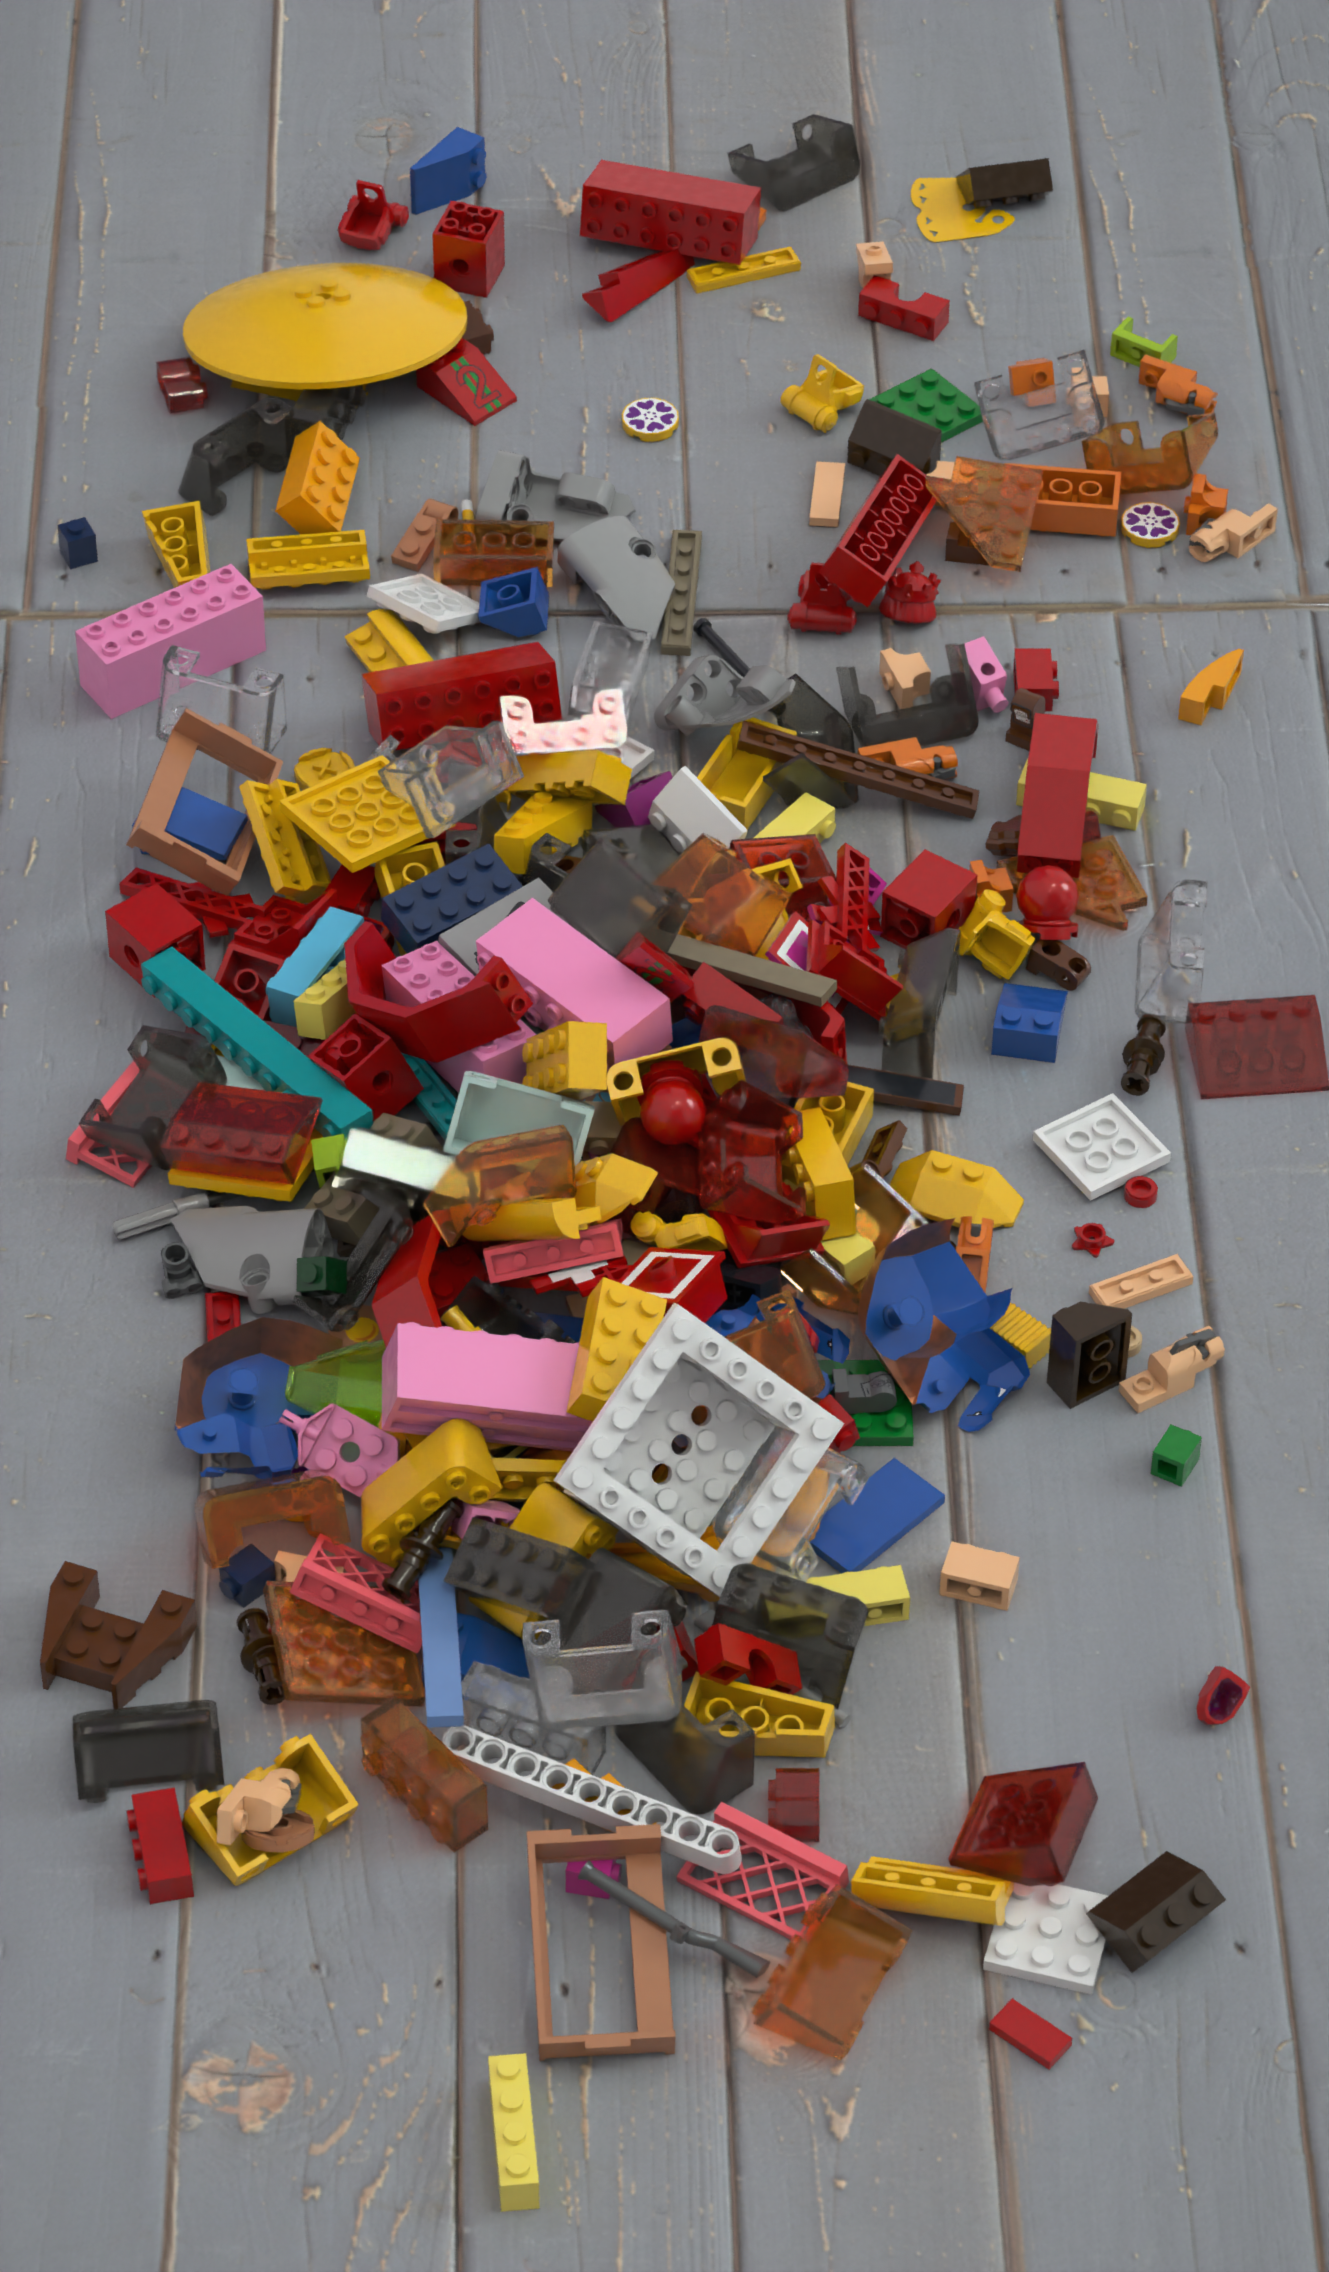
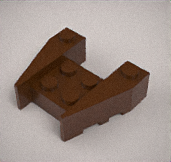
(105, 1647)

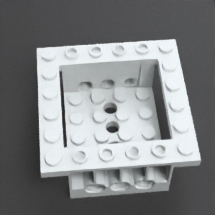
(653, 1403)

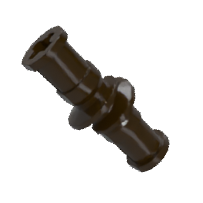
(1143, 1054)
(419, 1548)
(260, 1656)

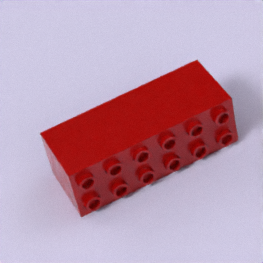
(670, 211)
(459, 692)

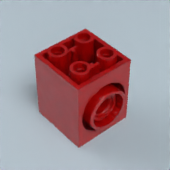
(469, 248)
(927, 899)
(150, 925)
(368, 1066)

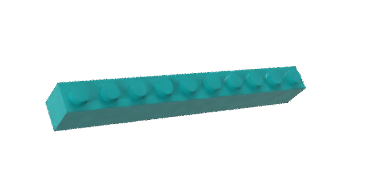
(250, 1041)

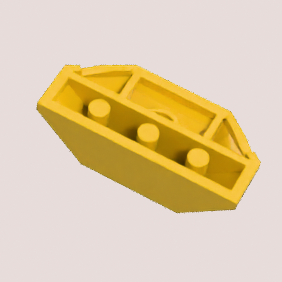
(611, 1184)
(954, 1187)

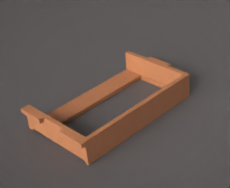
(231, 749)
(642, 1852)

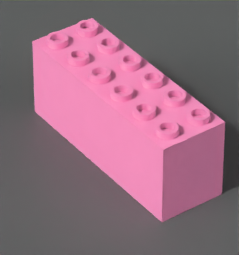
(210, 615)
(433, 973)
(578, 982)
(498, 1382)

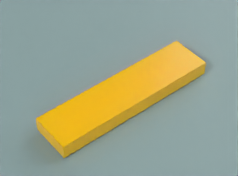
(752, 268)

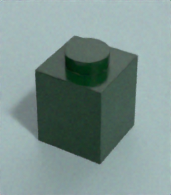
(321, 1276)

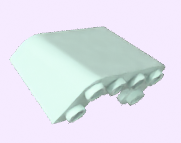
(499, 1107)

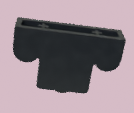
(741, 1283)

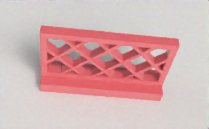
(80, 1146)
(533, 1257)
(351, 1596)
(785, 1853)

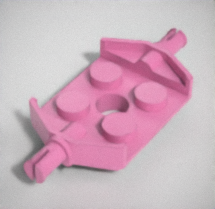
(326, 1433)

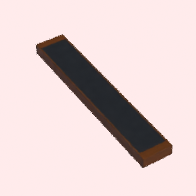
(909, 1090)

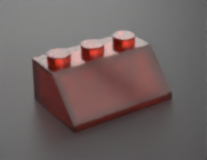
(804, 853)

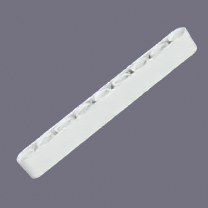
(599, 1812)

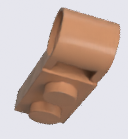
(420, 535)

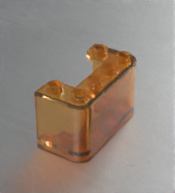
(305, 1494)

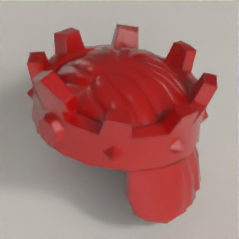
(910, 596)

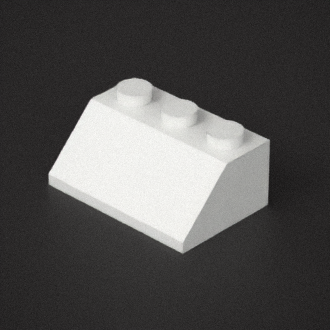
(689, 809)

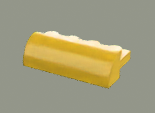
(308, 559)
(386, 642)
(288, 852)
(536, 1221)
(522, 1476)
(932, 1890)

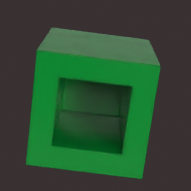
(1176, 1455)

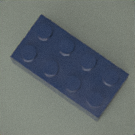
(446, 897)

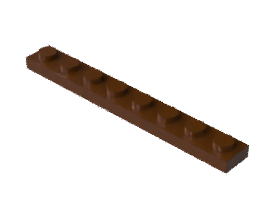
(860, 770)

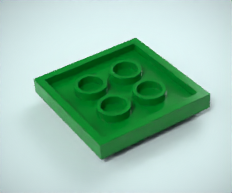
(934, 402)
(877, 1428)

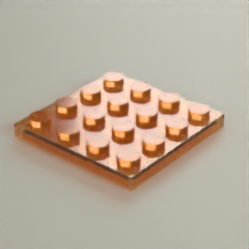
(335, 1659)

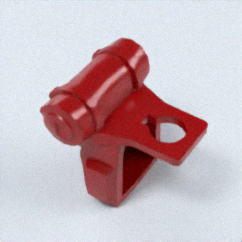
(370, 220)
(821, 605)

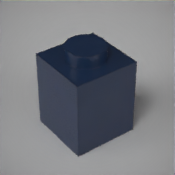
(77, 543)
(246, 1575)

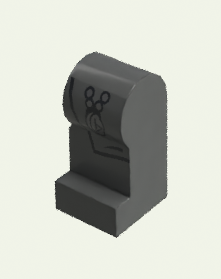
(864, 1392)

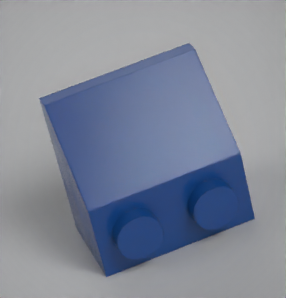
(515, 603)

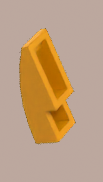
(1210, 687)

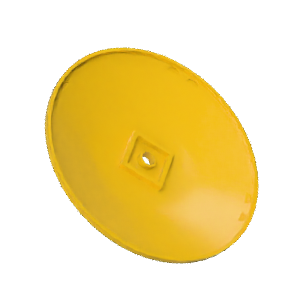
(325, 326)

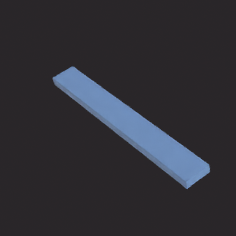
(440, 1645)

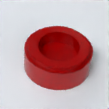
(1140, 1192)

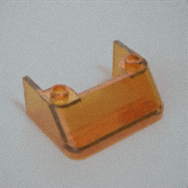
(499, 1174)
(880, 1218)

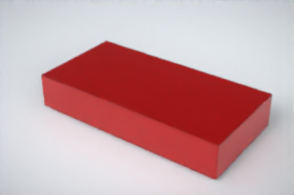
(1030, 2033)

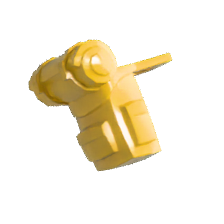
(822, 395)
(994, 938)
(691, 1233)

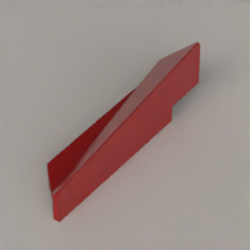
(635, 282)

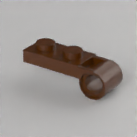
(883, 1148)

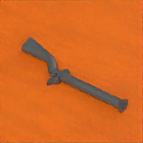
(679, 1931)

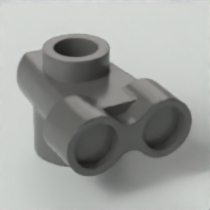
(179, 1271)

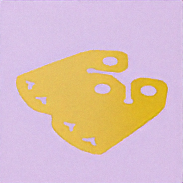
(948, 217)

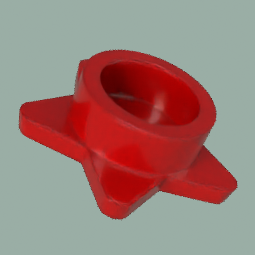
(1093, 1231)

